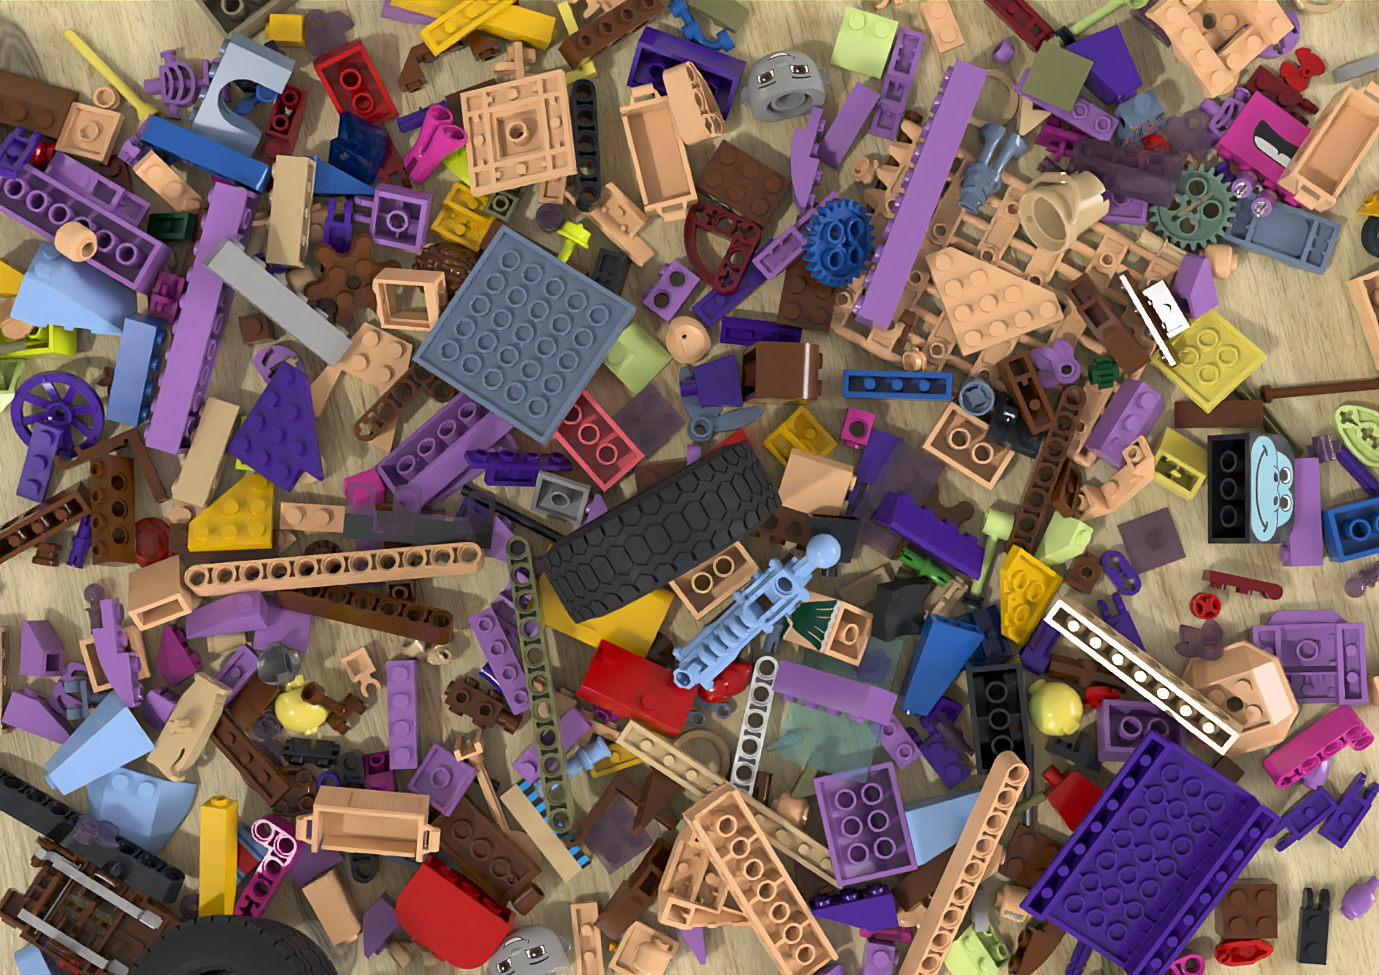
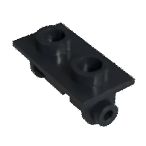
(321, 756)

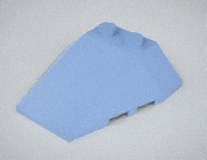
(72, 295)
(140, 805)

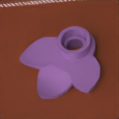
(1052, 361)

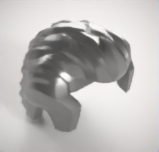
(279, 663)

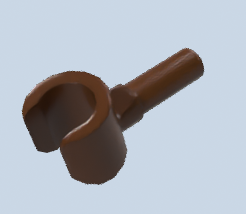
(908, 319)

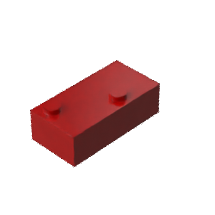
(636, 689)

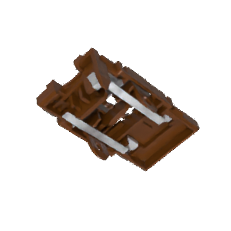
(65, 873)

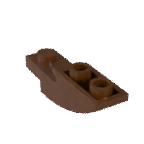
(1106, 324)
(637, 893)
(1034, 947)

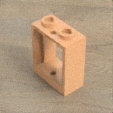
(435, 297)

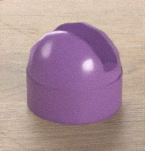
(1004, 51)

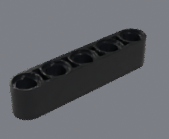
(585, 133)
(348, 776)

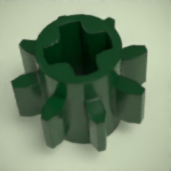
(1103, 372)

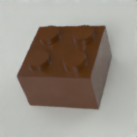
(1248, 910)

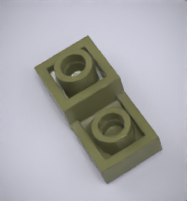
(724, 13)
(505, 202)

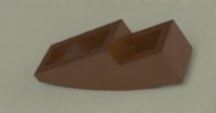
(1225, 415)
(921, 882)

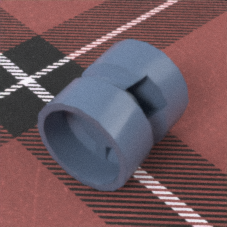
(976, 395)

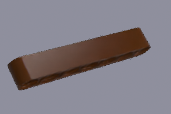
(1043, 459)
(370, 611)

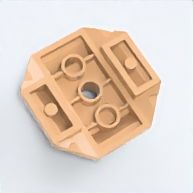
(1258, 682)

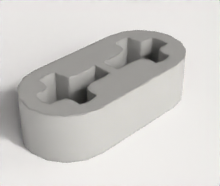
(1356, 69)
(979, 911)

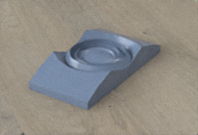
(1284, 235)

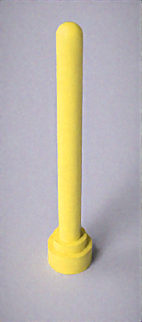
(143, 108)

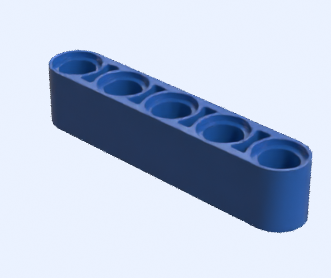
(206, 154)

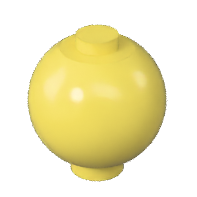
(1054, 707)
(294, 712)

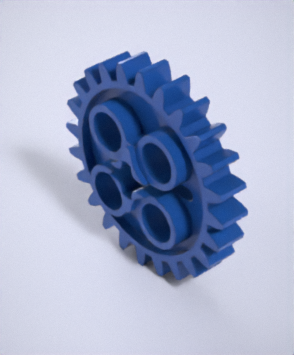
(838, 242)

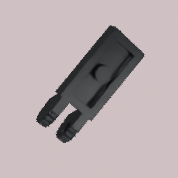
(1313, 928)

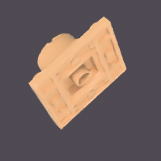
(518, 133)

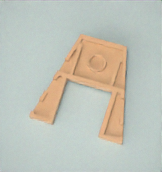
(375, 359)

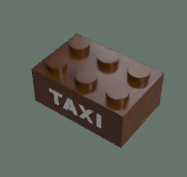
(742, 184)

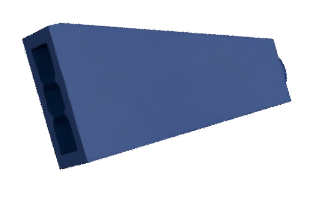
(936, 662)

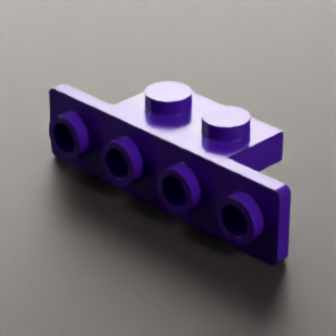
(515, 469)

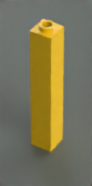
(511, 23)
(218, 856)

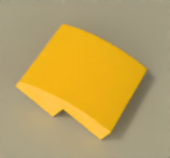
(463, 218)
(801, 432)

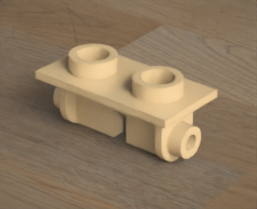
(943, 599)

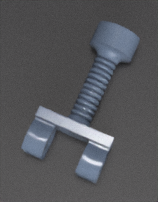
(87, 698)

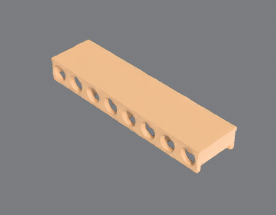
(759, 882)

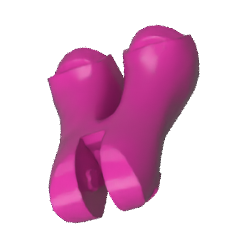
(433, 144)

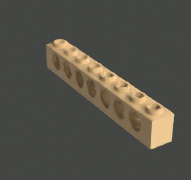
(1144, 674)

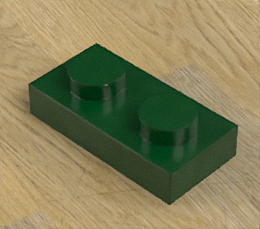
(172, 226)

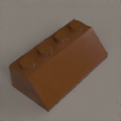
(34, 105)

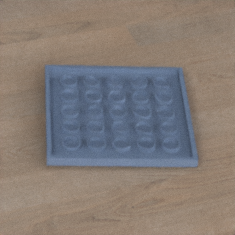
(524, 334)

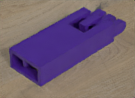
(870, 462)

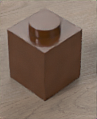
(256, 329)

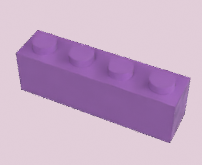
(1305, 541)
(403, 713)

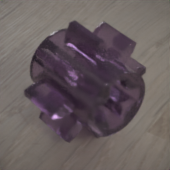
(1324, 448)

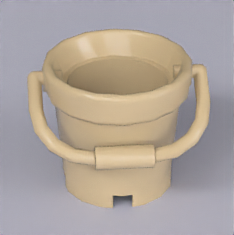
(1061, 211)

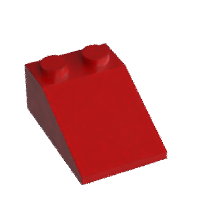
(355, 82)

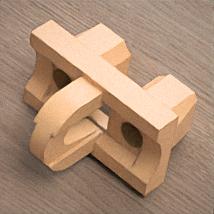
(517, 58)

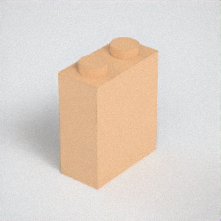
(816, 484)
(159, 593)
(334, 907)

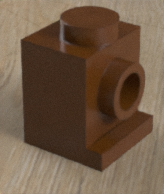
(1074, 576)

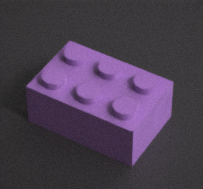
(1125, 723)

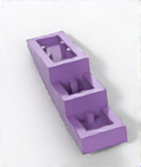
(897, 84)
(787, 246)

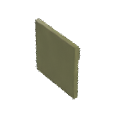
(1057, 76)

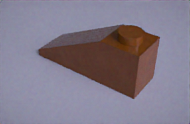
(1026, 392)
(656, 794)

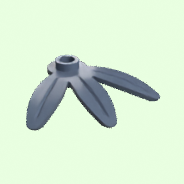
(707, 416)

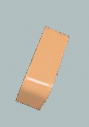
(693, 104)

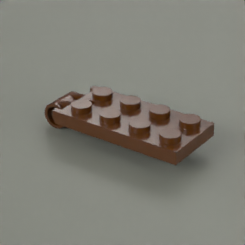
(805, 301)
(489, 856)

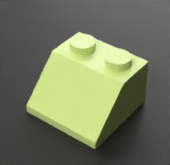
(863, 43)

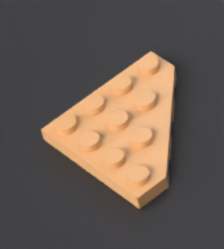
(987, 302)

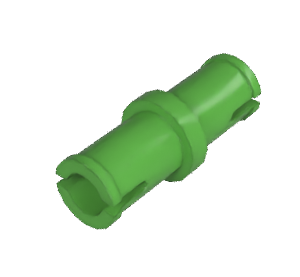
(924, 566)

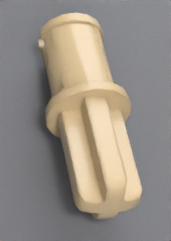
(1160, 247)

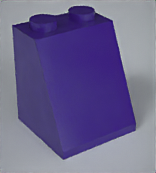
(1113, 73)

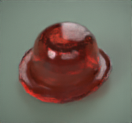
(152, 541)

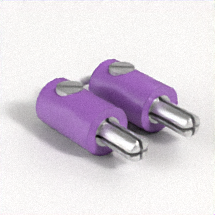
(1264, 200)

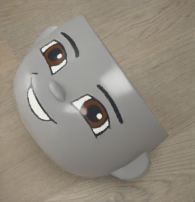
(784, 86)
(530, 952)

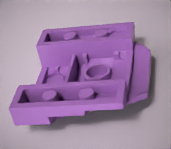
(1318, 654)

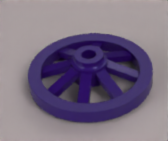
(52, 408)

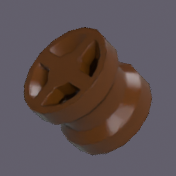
(47, 554)

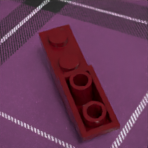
(283, 127)

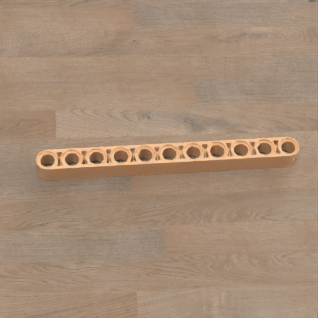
(324, 562)
(966, 865)

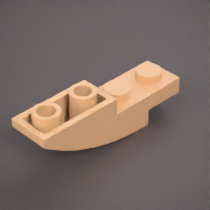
(566, 700)

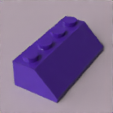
(661, 51)
(931, 534)

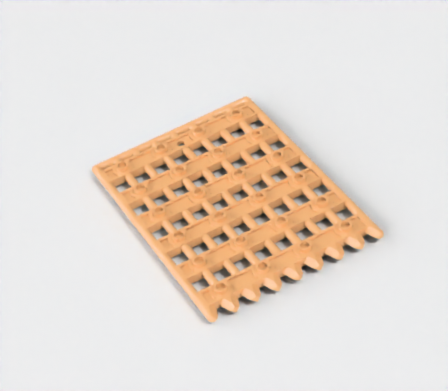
(997, 236)

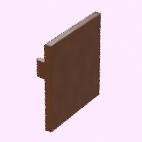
(252, 701)

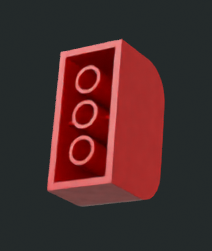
(451, 915)

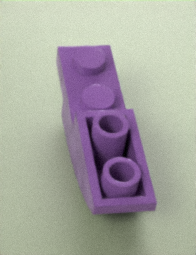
(804, 165)
(98, 188)
(119, 666)

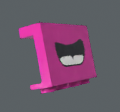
(1263, 142)

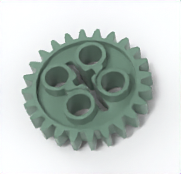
(1205, 227)

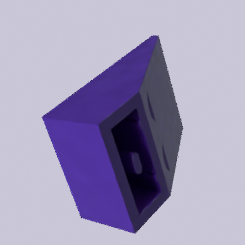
(862, 908)

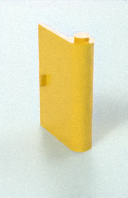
(628, 627)

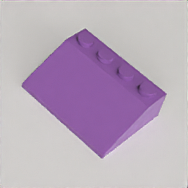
(865, 825)

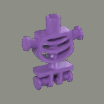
(168, 86)
(1216, 112)

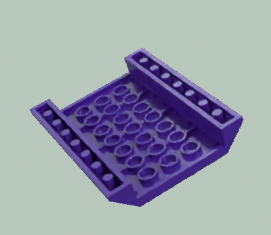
(1151, 857)

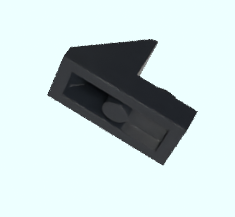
(1081, 754)

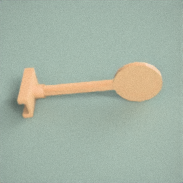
(473, 752)

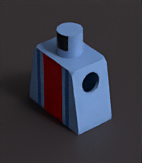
(249, 852)

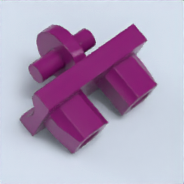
(1058, 140)
(167, 296)

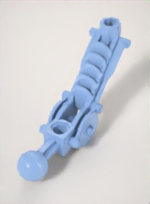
(723, 639)

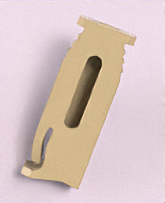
(189, 726)

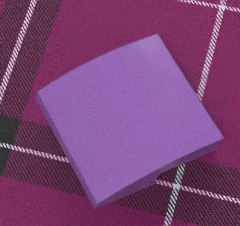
(505, 609)
(284, 626)

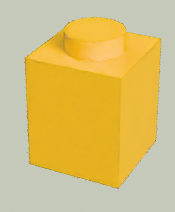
(286, 30)

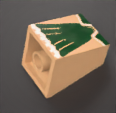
(829, 628)

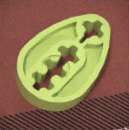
(1350, 433)

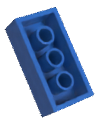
(1351, 529)

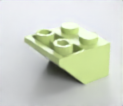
(976, 952)

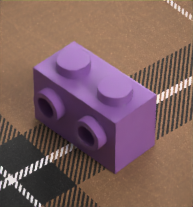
(878, 957)

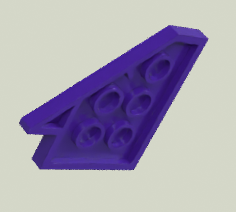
(281, 431)

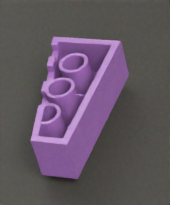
(834, 692)

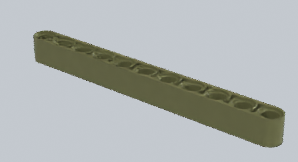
(536, 697)

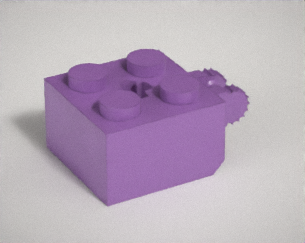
(386, 224)

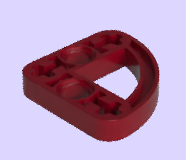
(738, 244)

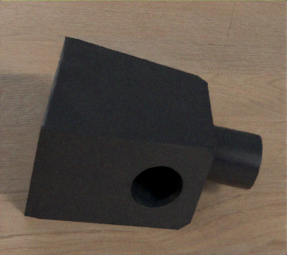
(842, 528)

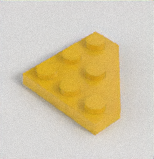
(236, 519)
(1024, 593)

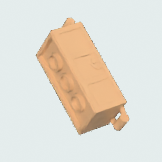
(1333, 148)
(658, 155)
(370, 822)

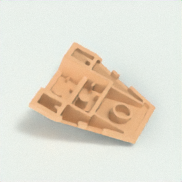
(693, 891)

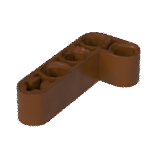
(397, 404)

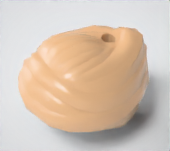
(688, 347)

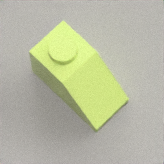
(1062, 540)

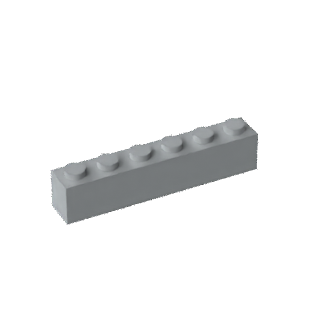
(277, 302)

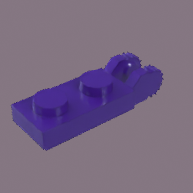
(17, 151)
(338, 231)
(1121, 622)
(939, 756)
(1351, 810)
(1304, 817)

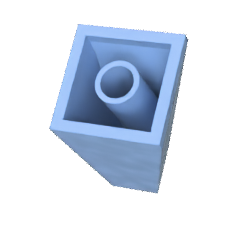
(98, 746)
(938, 821)

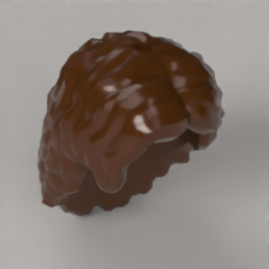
(451, 260)

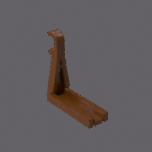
(118, 442)
(628, 791)

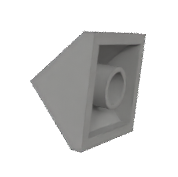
(560, 498)

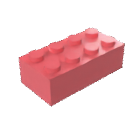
(597, 442)

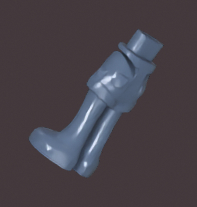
(980, 179)

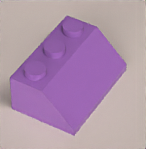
(1128, 416)

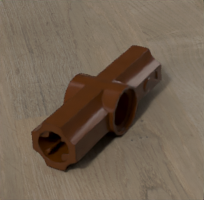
(1084, 673)

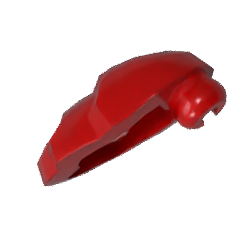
(728, 683)
(1242, 951)

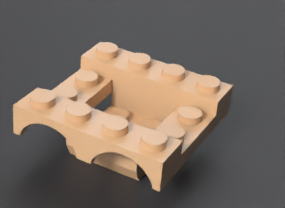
(1196, 44)

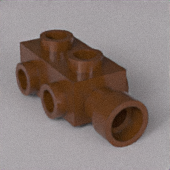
(475, 700)

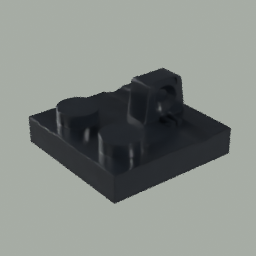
(1009, 429)

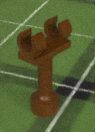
(315, 694)

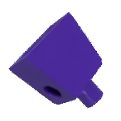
(715, 383)

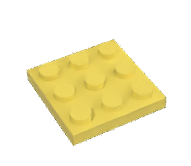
(1212, 360)

